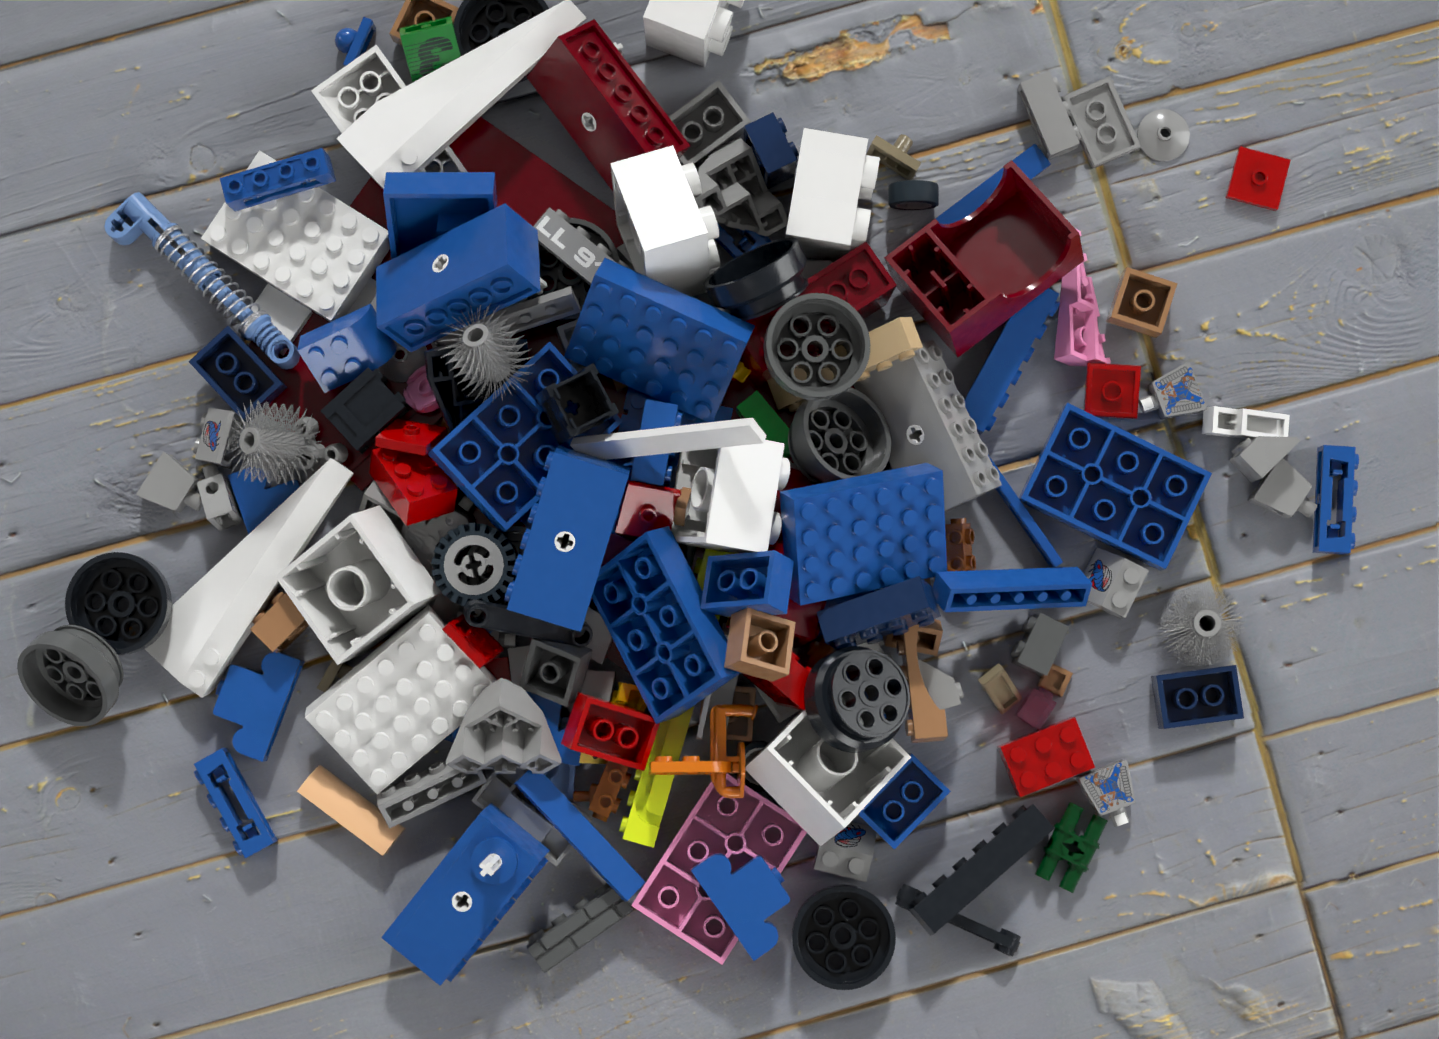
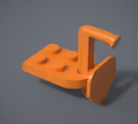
(719, 763)

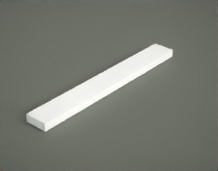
(671, 439)

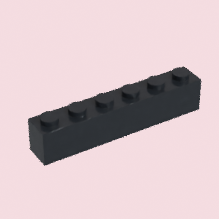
(981, 869)

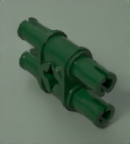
(1085, 843)

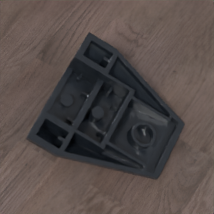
(450, 397)

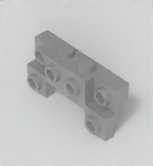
(510, 800)

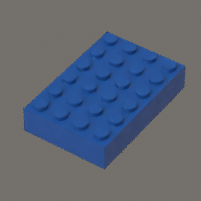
(658, 340)
(505, 443)
(1114, 487)
(864, 532)
(658, 625)

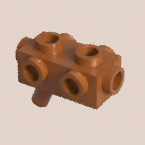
(959, 545)
(603, 796)

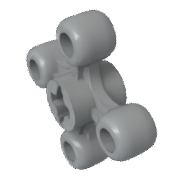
(336, 451)

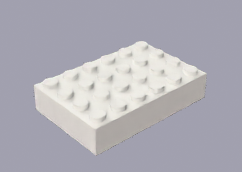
(303, 246)
(399, 701)

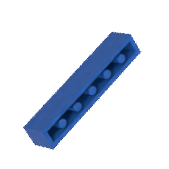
(1006, 357)
(1011, 589)

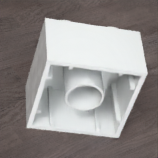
(689, 27)
(826, 193)
(662, 222)
(732, 496)
(358, 584)
(820, 783)

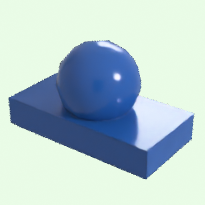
(355, 42)

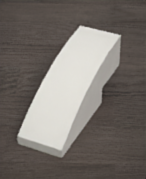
(1244, 423)

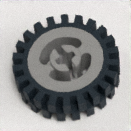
(448, 573)

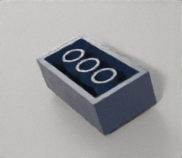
(879, 614)

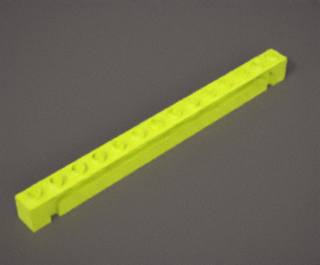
(653, 790)

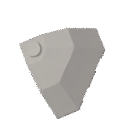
(737, 190)
(504, 734)

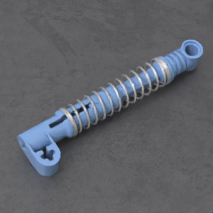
(256, 325)

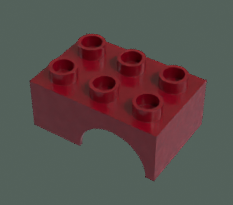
(988, 264)

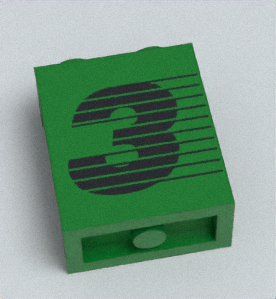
(429, 46)

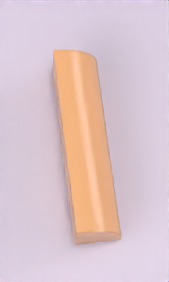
(350, 809)

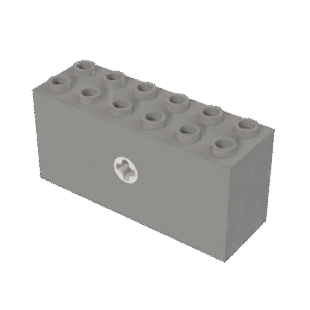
(931, 424)

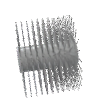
(486, 353)
(272, 442)
(1191, 629)

